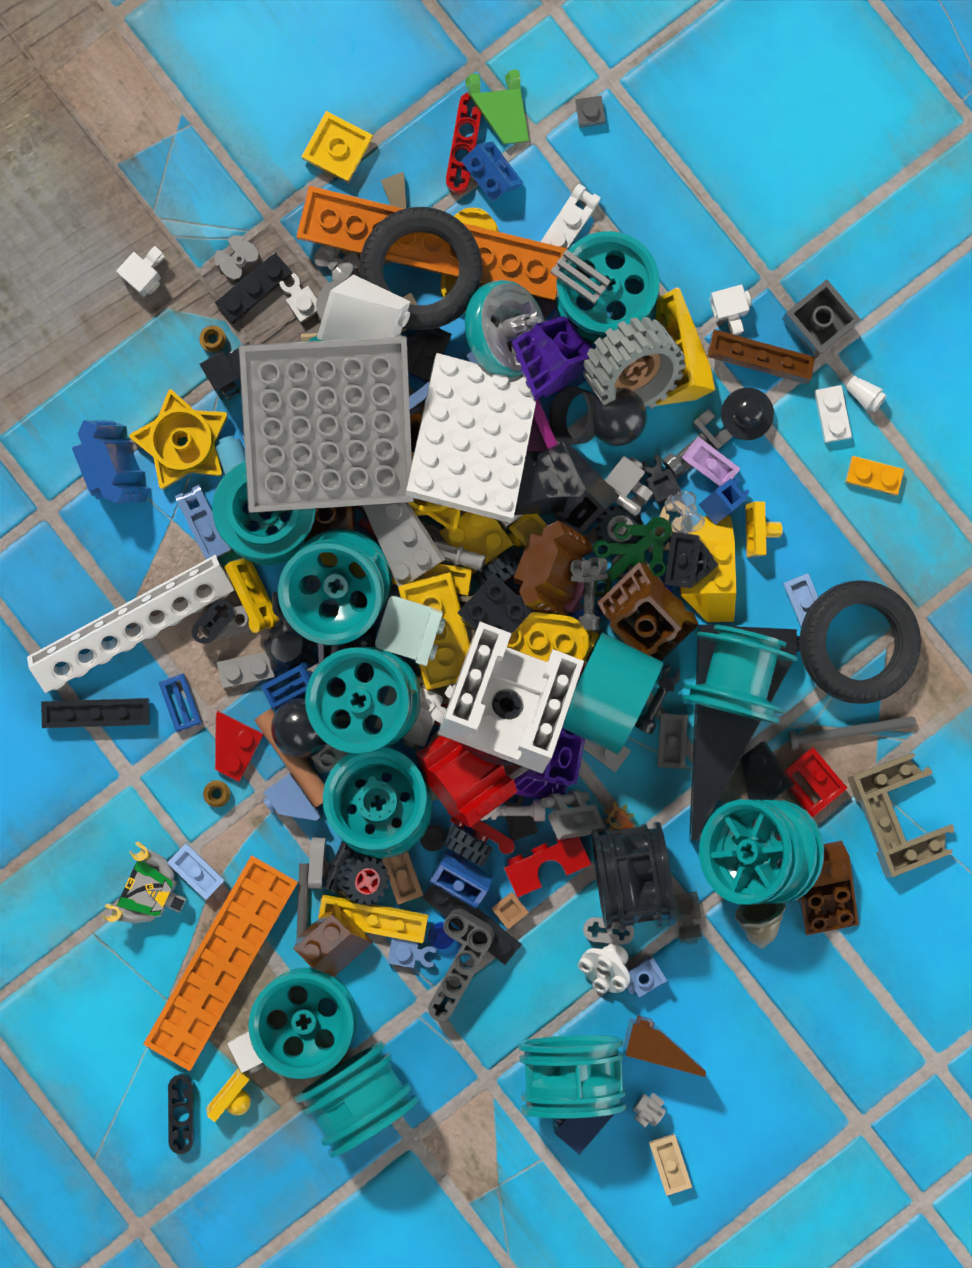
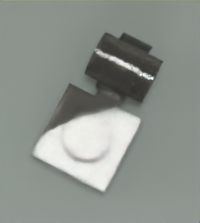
(686, 910)

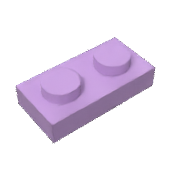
(710, 462)

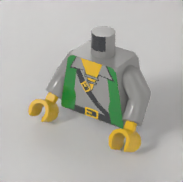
(147, 890)

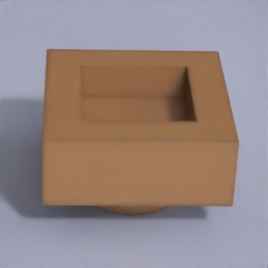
(510, 910)

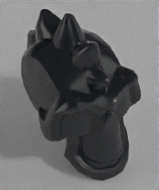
(285, 645)

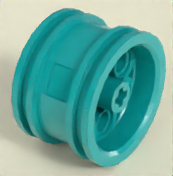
(356, 1099)

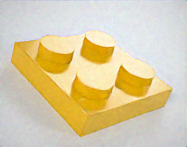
(337, 147)

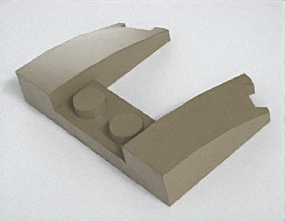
(894, 852)

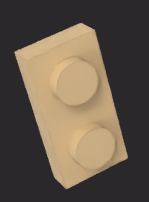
(670, 1164)

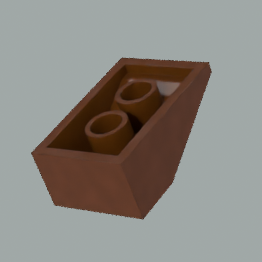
(651, 1044)

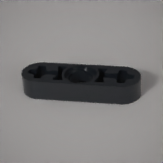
(172, 1121)

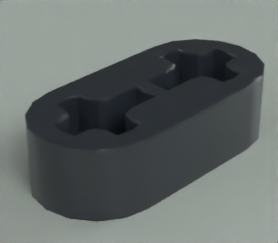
(209, 617)

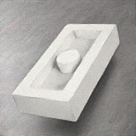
(832, 414)

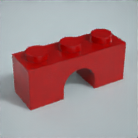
(524, 871)

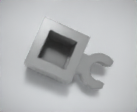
(626, 479)

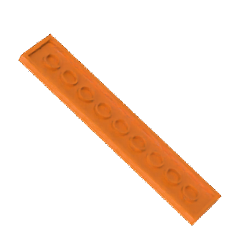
(347, 221)

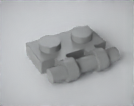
(573, 821)

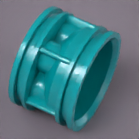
(637, 264)
(304, 607)
(388, 670)
(270, 1041)
(572, 1076)

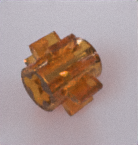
(610, 814)

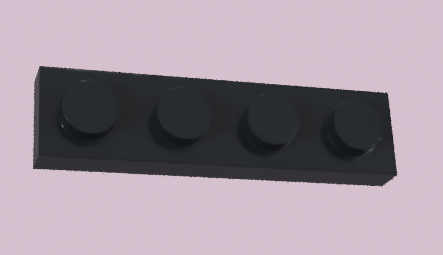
(95, 713)
(503, 944)

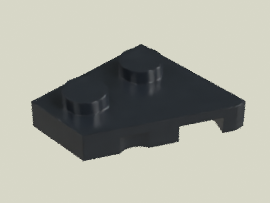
(764, 774)

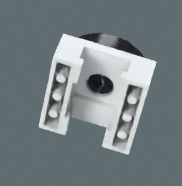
(529, 687)

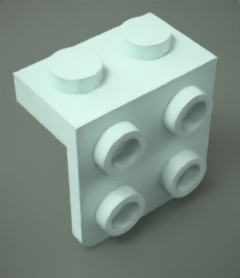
(410, 629)

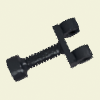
(666, 684)

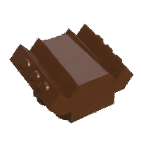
(546, 570)
(647, 613)

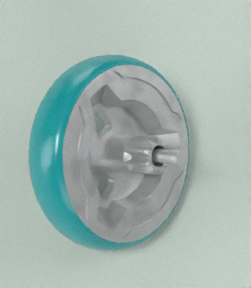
(489, 341)

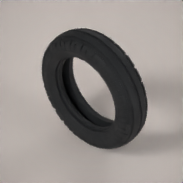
(449, 229)
(906, 642)

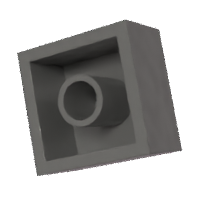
(821, 319)

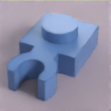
(406, 952)

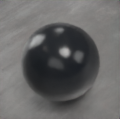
(621, 419)
(294, 732)

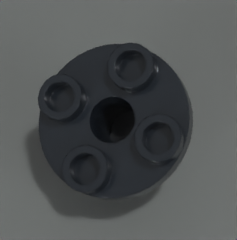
(747, 414)

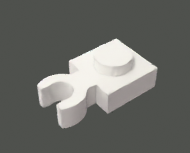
(301, 301)

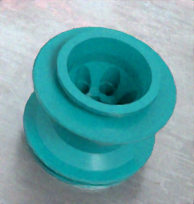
(257, 545)
(740, 673)

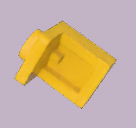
(524, 527)

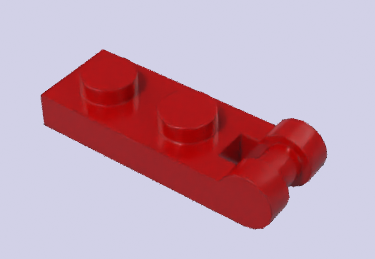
(485, 832)

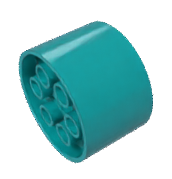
(611, 693)

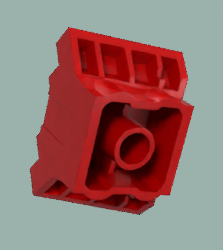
(463, 781)

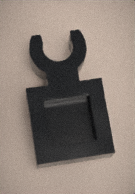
(661, 482)
(520, 825)

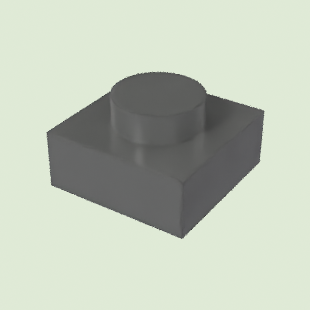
(590, 111)

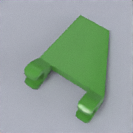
(501, 108)

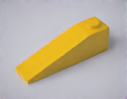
(697, 375)

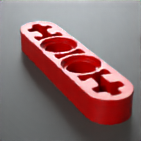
(461, 142)

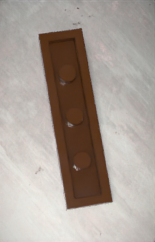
(761, 356)

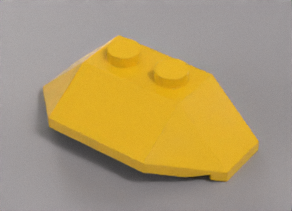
(716, 594)

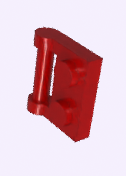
(819, 778)

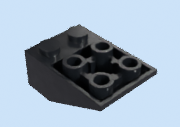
(585, 489)

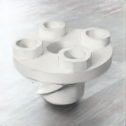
(606, 968)

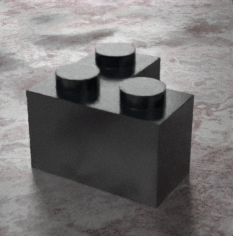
(224, 373)

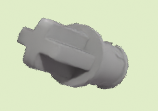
(460, 556)

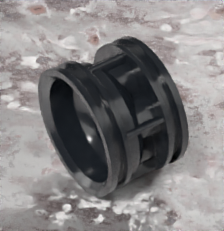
(633, 877)

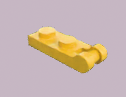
(252, 594)

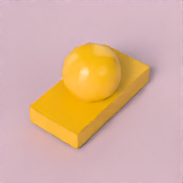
(231, 1097)

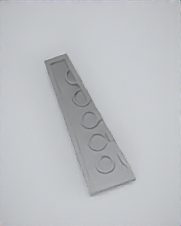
(403, 540)

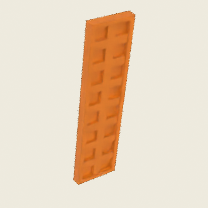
(220, 963)

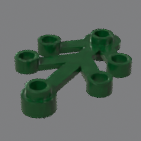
(634, 551)

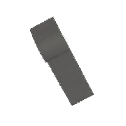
(458, 968)

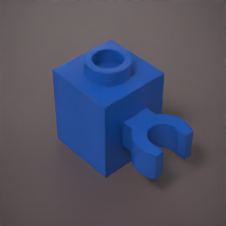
(723, 500)

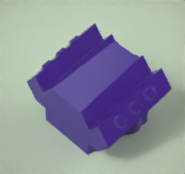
(551, 356)
(560, 771)

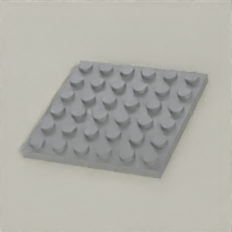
(326, 423)

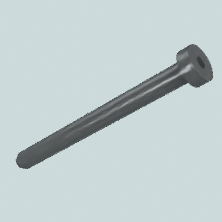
(797, 739)

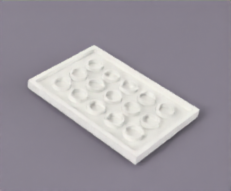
(472, 439)

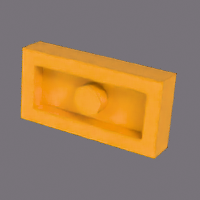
(874, 475)

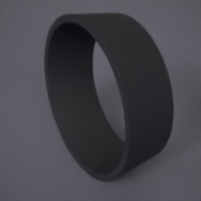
(558, 415)

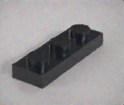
(253, 288)

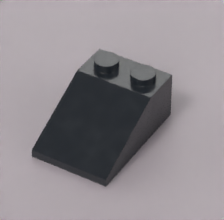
(539, 485)

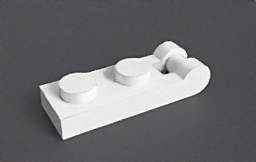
(571, 218)

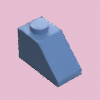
(290, 800)

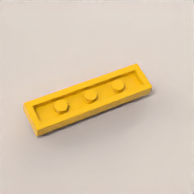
(380, 919)

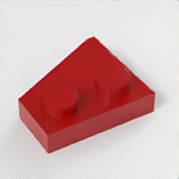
(234, 746)

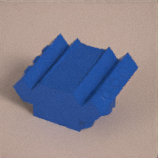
(109, 462)

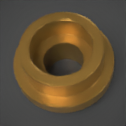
(209, 331)
(208, 790)

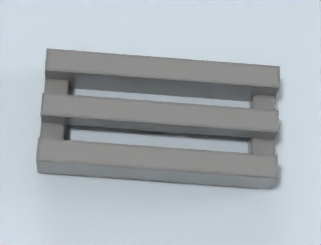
(586, 268)

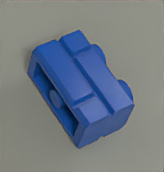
(461, 879)

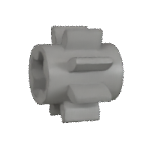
(649, 1110)

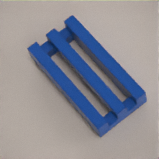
(173, 681)
(270, 696)

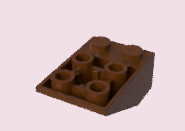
(832, 898)

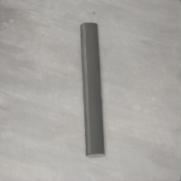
(303, 897)

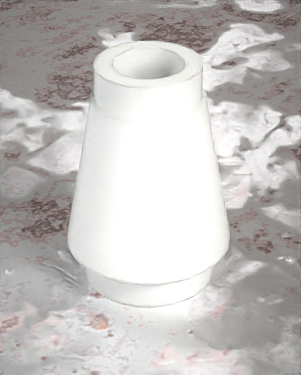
(866, 393)

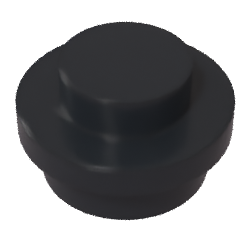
(433, 837)

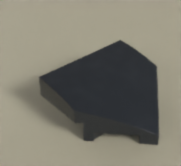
(688, 560)

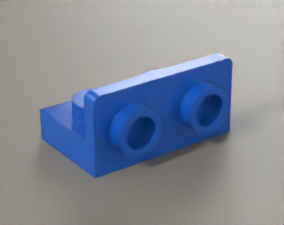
(491, 170)

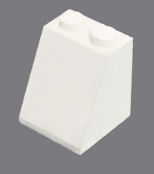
(362, 311)

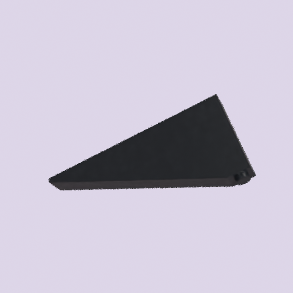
(724, 736)

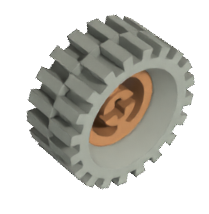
(635, 358)

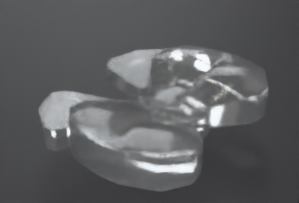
(685, 503)

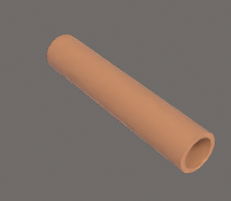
(299, 768)

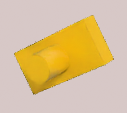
(758, 529)

